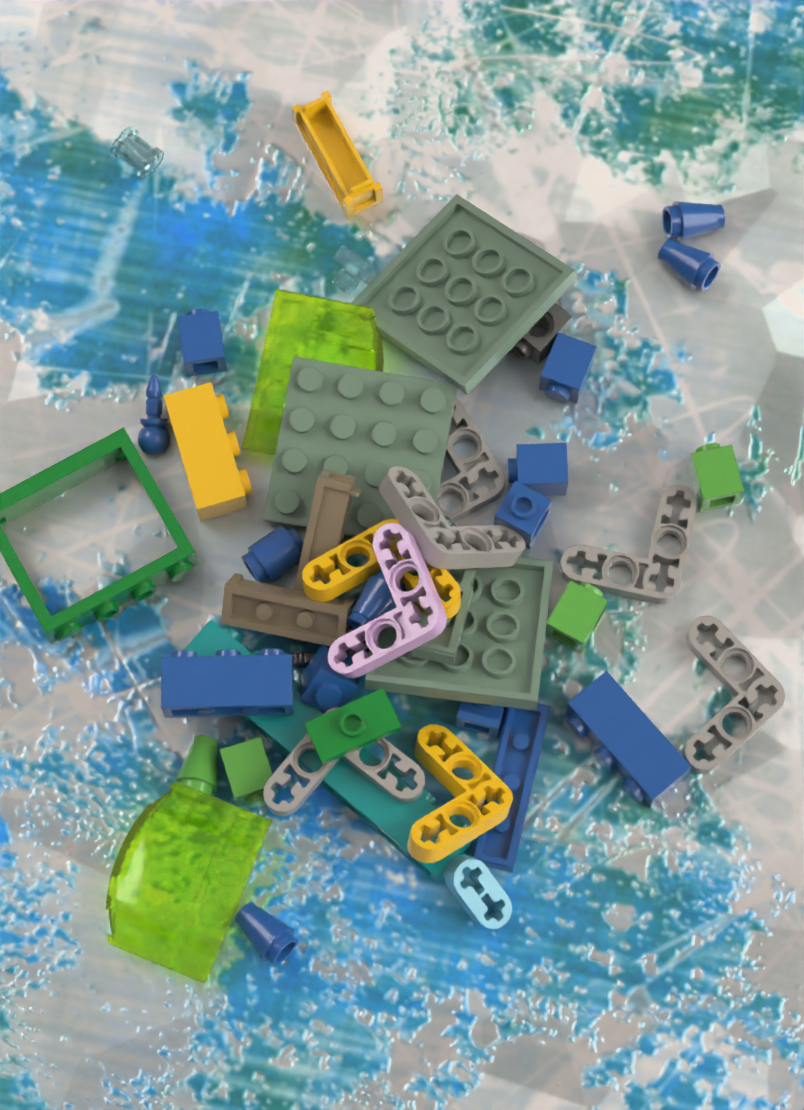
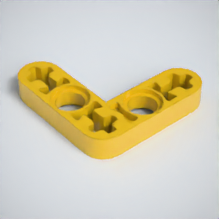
(349, 576)
(468, 793)

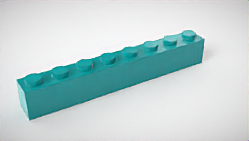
(355, 791)

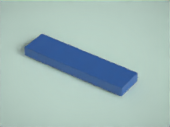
(516, 767)

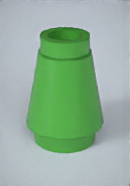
(200, 765)

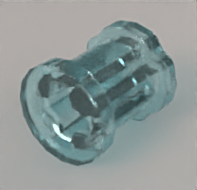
(137, 152)

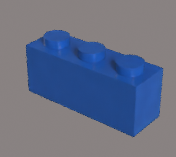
(227, 684)
(626, 740)

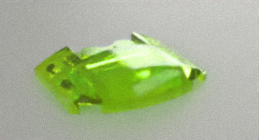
(309, 330)
(183, 879)

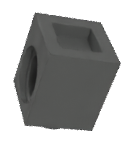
(538, 348)

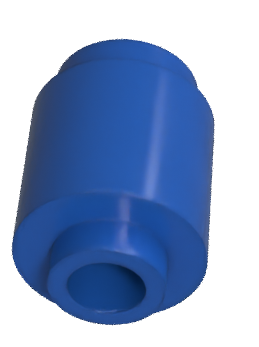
(273, 554)

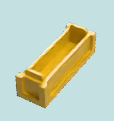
(336, 156)

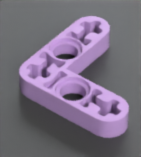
(403, 618)

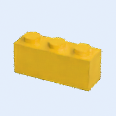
(208, 451)

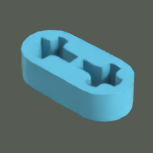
(485, 886)

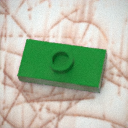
(352, 726)

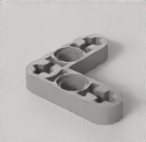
(470, 468)
(439, 542)
(641, 568)
(742, 689)
(300, 795)

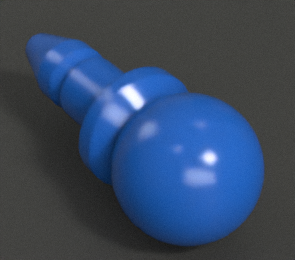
(153, 436)

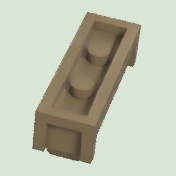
(327, 518)
(284, 611)

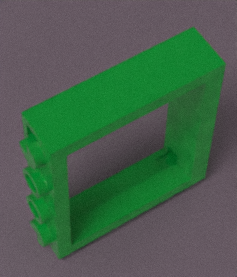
(136, 585)

